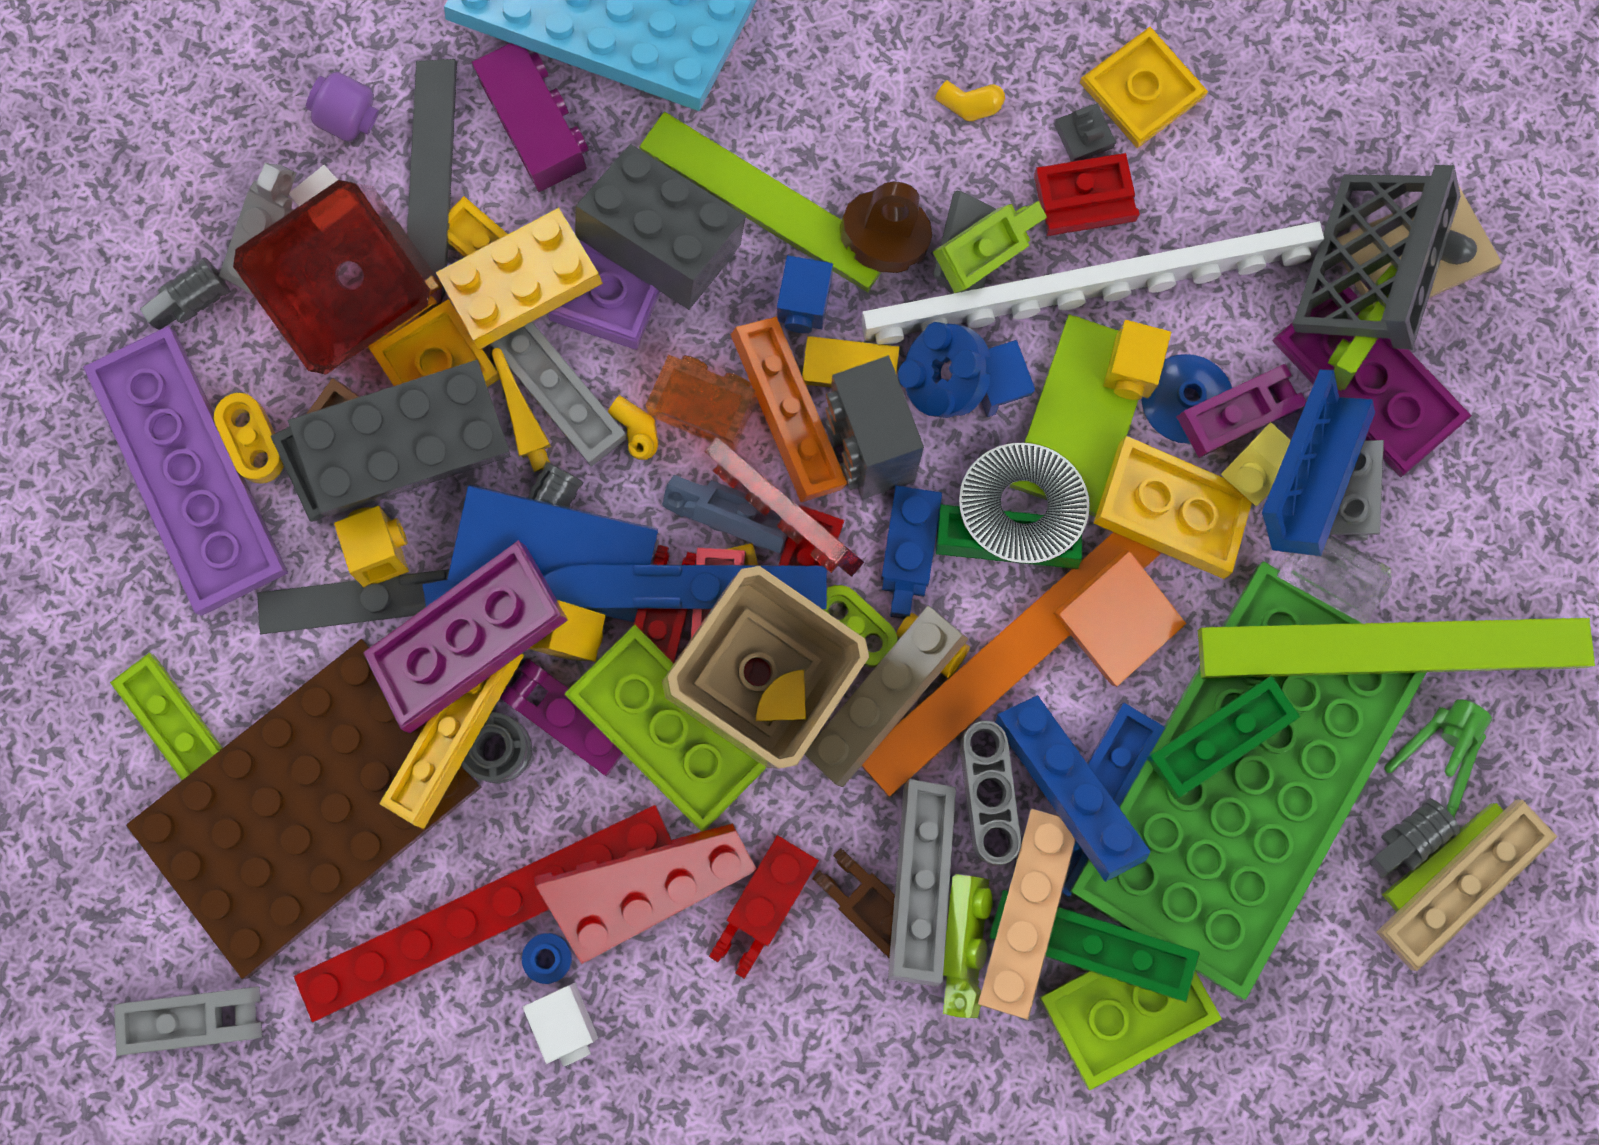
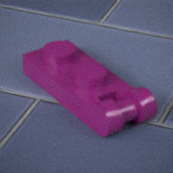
(1240, 411)
(561, 718)

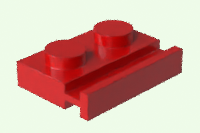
(1086, 194)

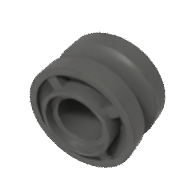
(513, 761)

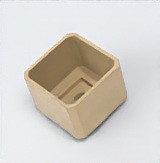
(777, 624)

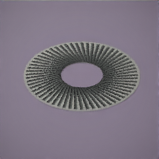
(1014, 541)

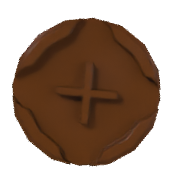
(887, 228)

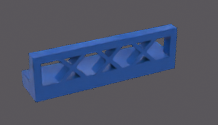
(1316, 468)

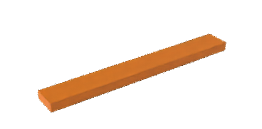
(988, 673)

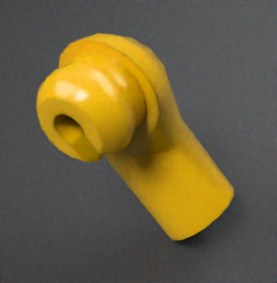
(971, 104)
(640, 428)

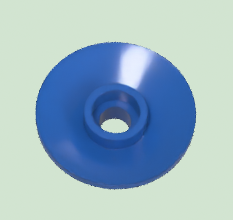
(1169, 399)

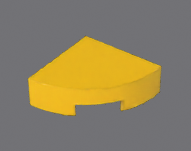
(783, 699)

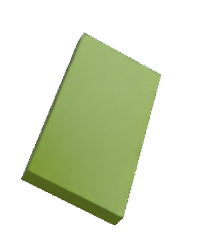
(1076, 410)
(669, 746)

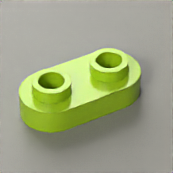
(863, 620)

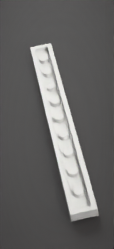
(1109, 280)

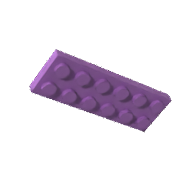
(185, 471)

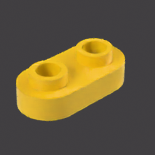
(250, 440)

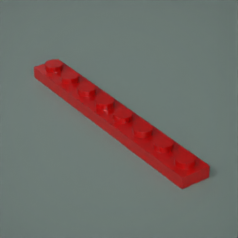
(464, 920)

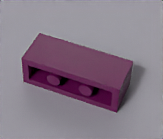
(532, 114)

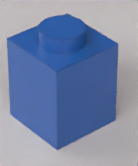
(804, 294)

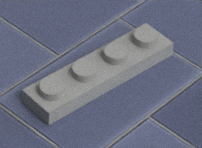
(560, 393)
(922, 884)

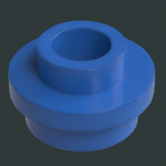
(562, 955)

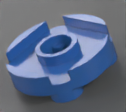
(923, 366)

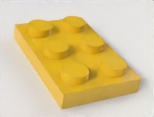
(519, 278)
(1173, 507)

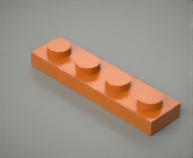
(788, 409)

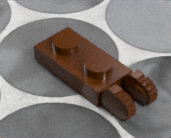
(868, 906)

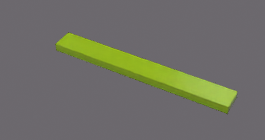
(1395, 647)

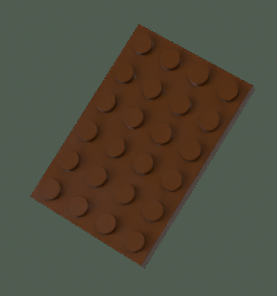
(289, 815)

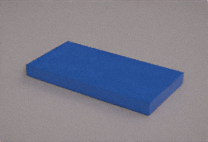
(551, 533)

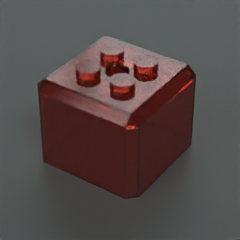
(297, 282)

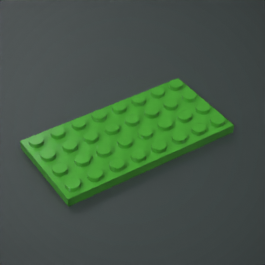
(1252, 836)

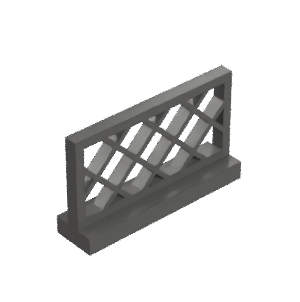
(1415, 271)

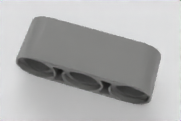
(999, 770)

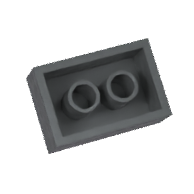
(659, 226)
(873, 427)

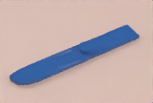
(670, 584)

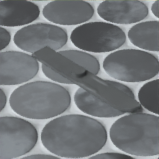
(432, 161)
(343, 602)

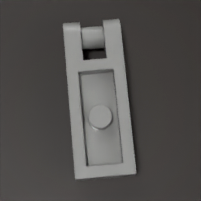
(185, 1021)

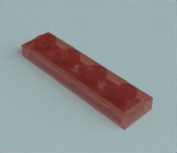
(794, 520)

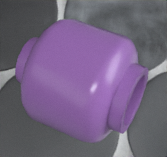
(342, 106)

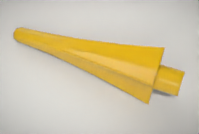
(528, 433)

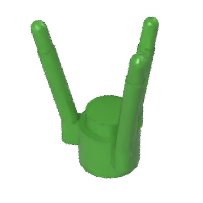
(1462, 729)

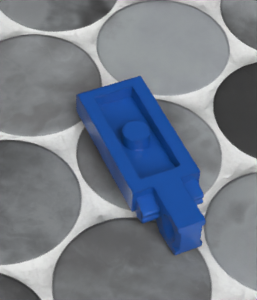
(910, 546)

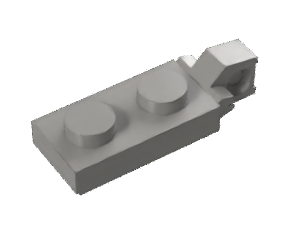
(263, 206)

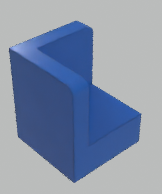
(1008, 378)

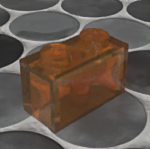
(701, 400)

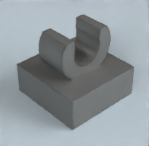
(1085, 133)

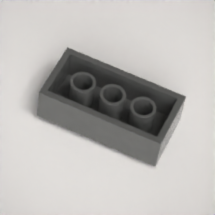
(399, 438)

